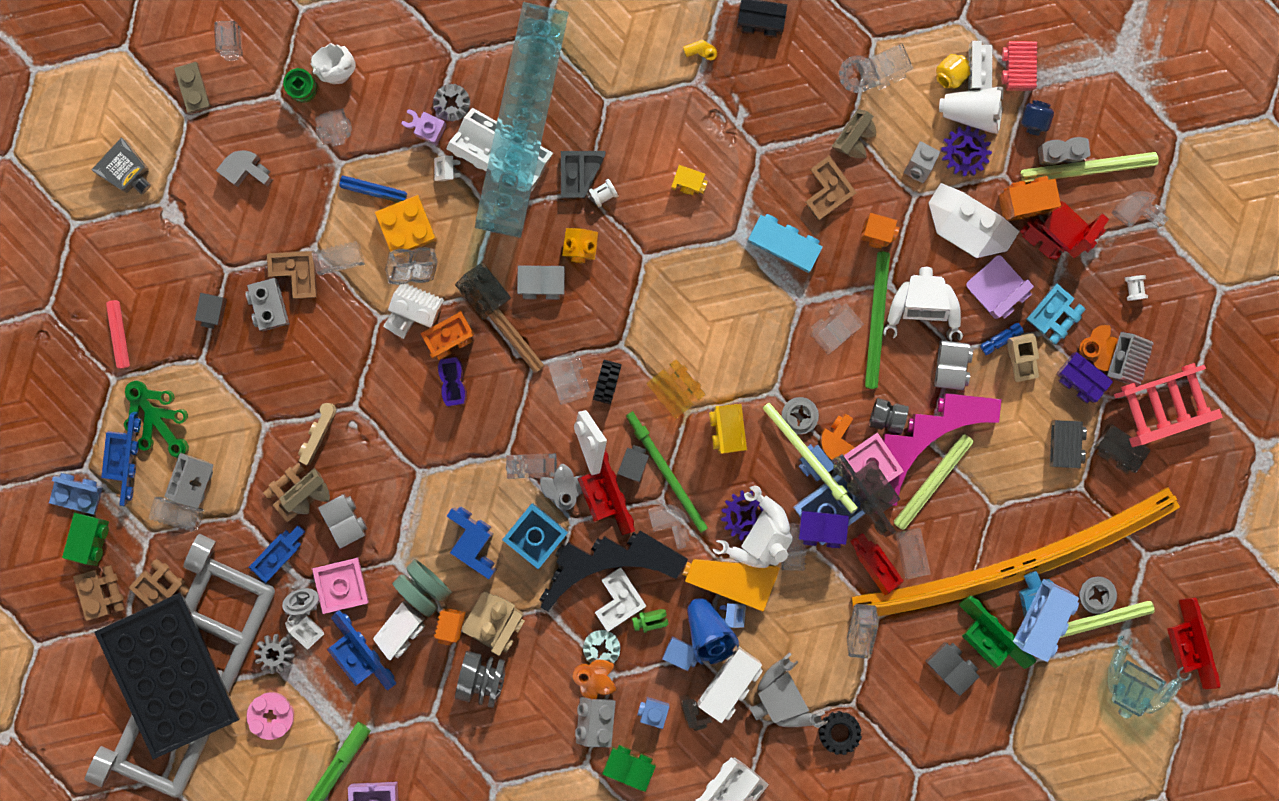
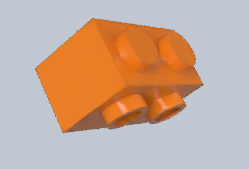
(879, 230)

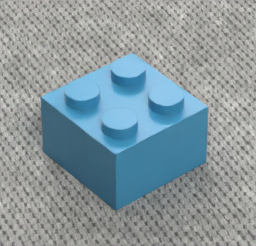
(535, 535)

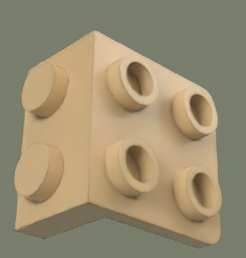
(513, 623)

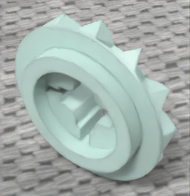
(597, 638)

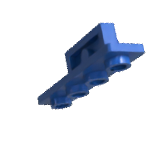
(119, 457)
(355, 656)

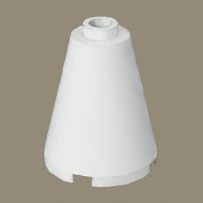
(975, 108)

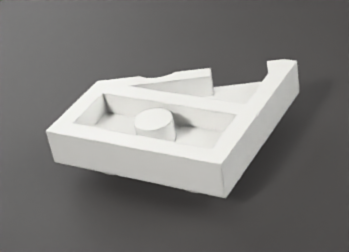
(591, 441)

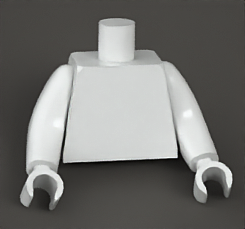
(926, 299)
(768, 537)

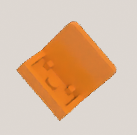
(447, 335)

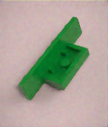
(991, 638)

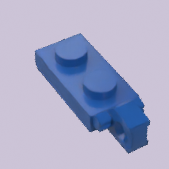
(277, 554)

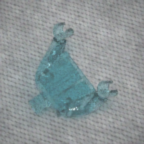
(1136, 688)

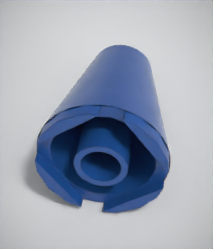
(709, 633)

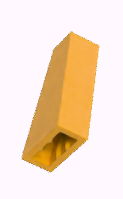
(733, 580)

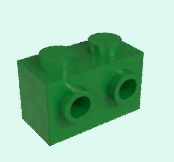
(86, 539)

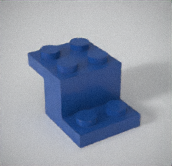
(472, 542)

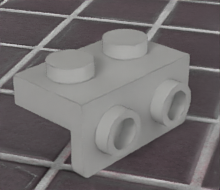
(595, 722)

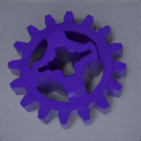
(967, 137)
(736, 528)

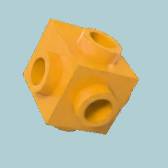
(580, 244)

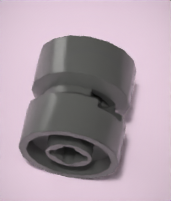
(888, 416)

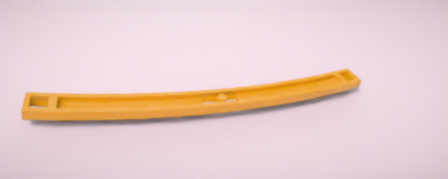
(1046, 558)

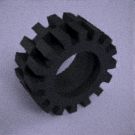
(607, 382)
(844, 746)

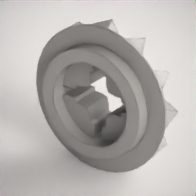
(462, 102)
(808, 408)
(306, 596)
(1108, 598)

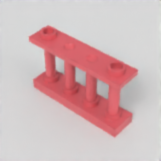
(1164, 427)

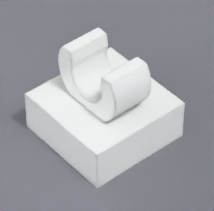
(444, 168)
(398, 325)

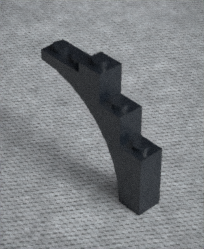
(578, 564)

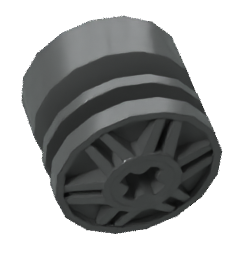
(480, 679)

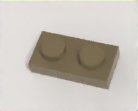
(192, 87)

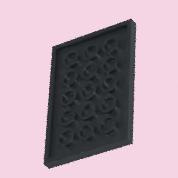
(167, 675)

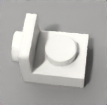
(304, 630)

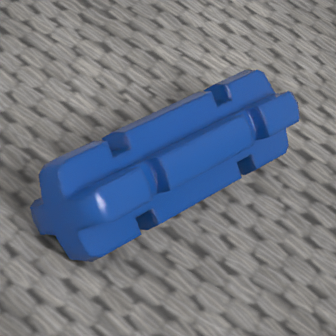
(1001, 338)

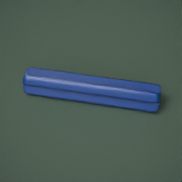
(372, 189)

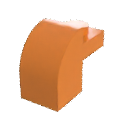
(831, 441)

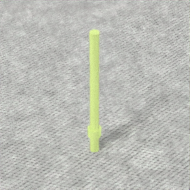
(838, 492)

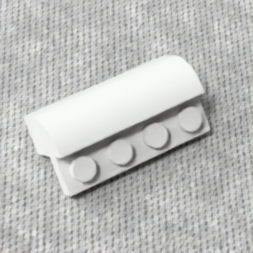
(475, 142)
(734, 783)

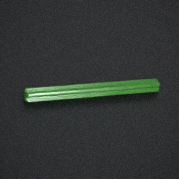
(877, 320)

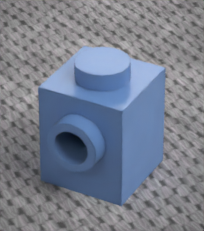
(822, 458)
(653, 712)

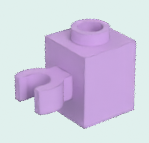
(427, 127)

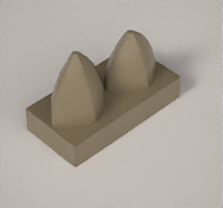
(848, 141)
(309, 485)

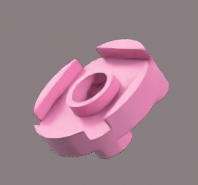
(259, 724)

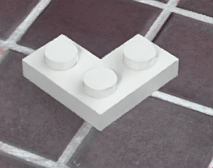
(625, 601)

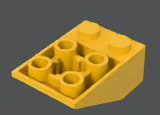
(729, 428)

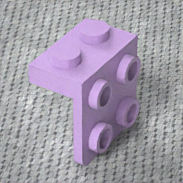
(999, 287)

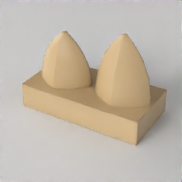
(494, 620)

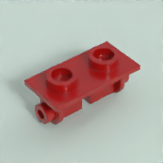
(1035, 233)

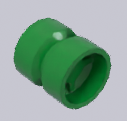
(300, 85)

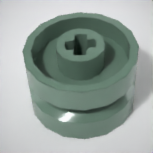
(419, 591)

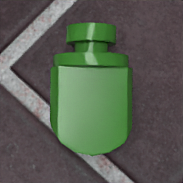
(650, 620)

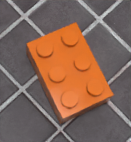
(1029, 199)

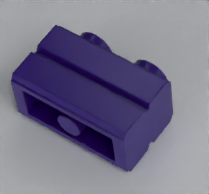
(1084, 378)

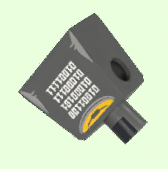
(123, 168)

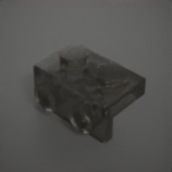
(482, 290)

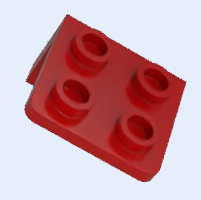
(1072, 231)

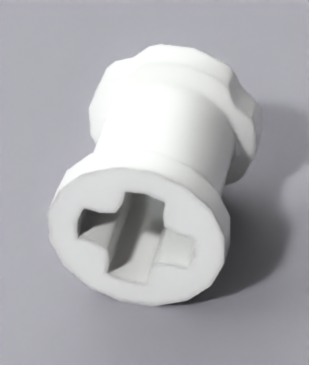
(603, 193)
(1136, 287)

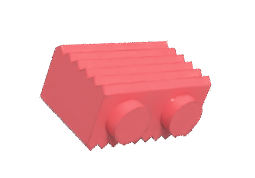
(1020, 66)

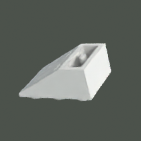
(398, 629)

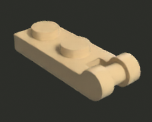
(317, 433)

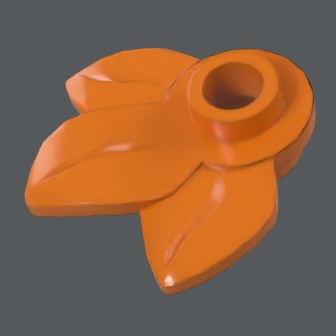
(1103, 346)
(597, 680)

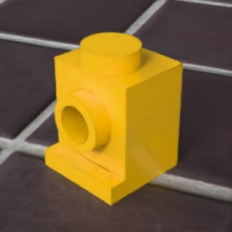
(689, 181)

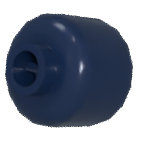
(1037, 117)

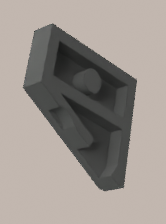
(579, 171)

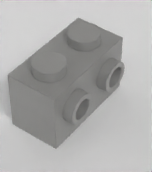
(267, 304)

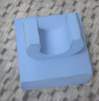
(734, 614)

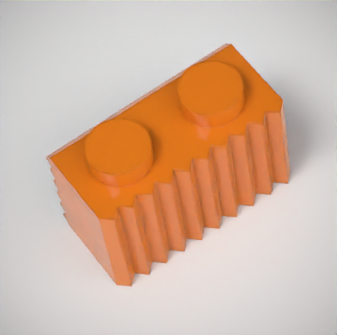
(449, 626)

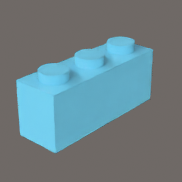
(785, 242)

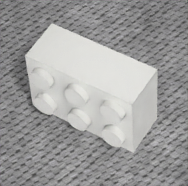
(730, 685)

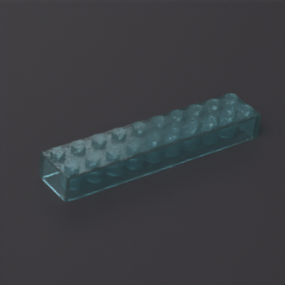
(521, 120)

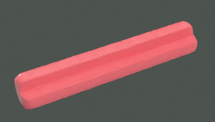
(117, 334)

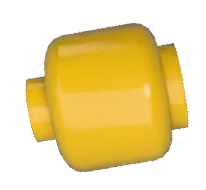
(953, 71)

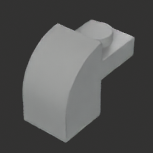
(240, 164)

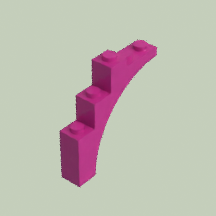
(924, 429)

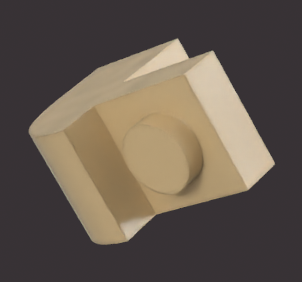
(1023, 356)

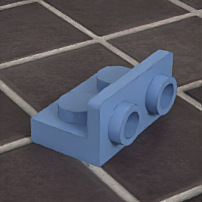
(74, 494)

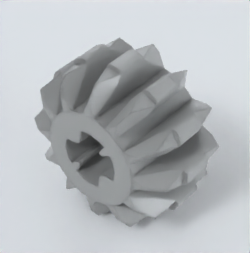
(275, 645)

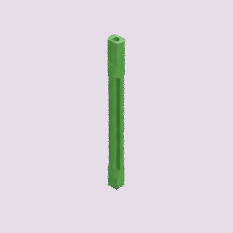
(340, 762)

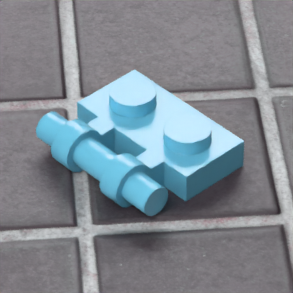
(1049, 311)

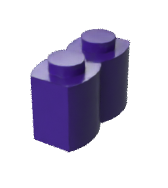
(451, 374)
(823, 528)

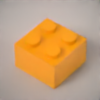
(406, 225)

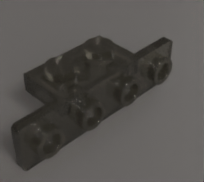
(871, 490)

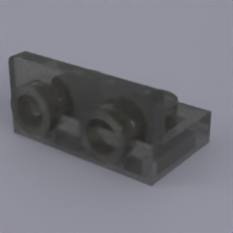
(690, 710)

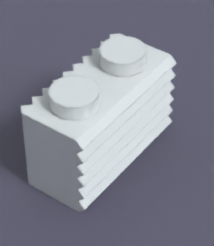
(416, 305)

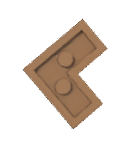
(835, 188)
(300, 268)

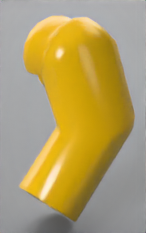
(702, 48)

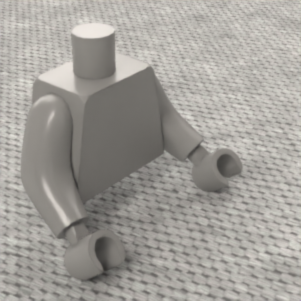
(782, 699)

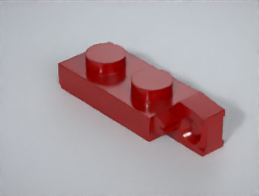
(876, 564)

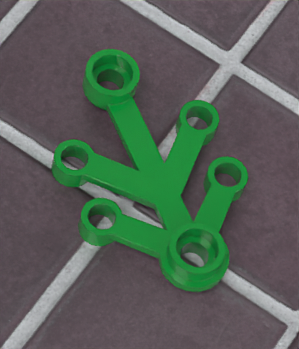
(154, 416)

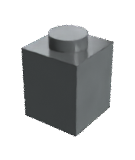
(210, 310)
(633, 463)

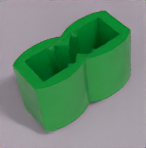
(629, 768)

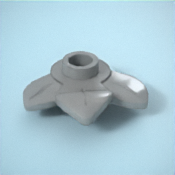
(563, 483)

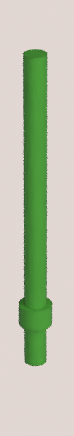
(641, 433)

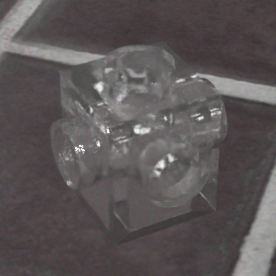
(333, 127)

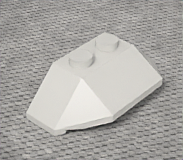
(970, 223)

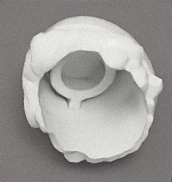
(333, 64)

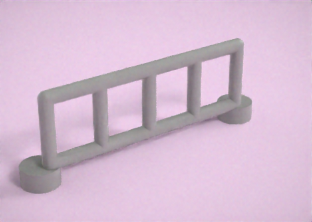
(199, 562)

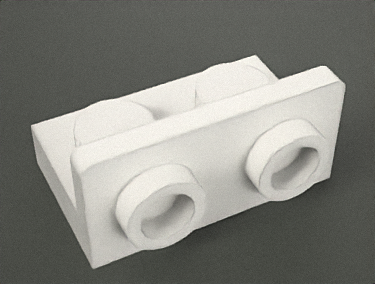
(980, 66)

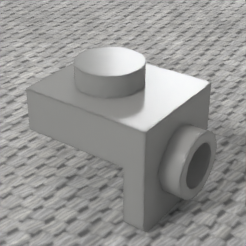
(921, 162)

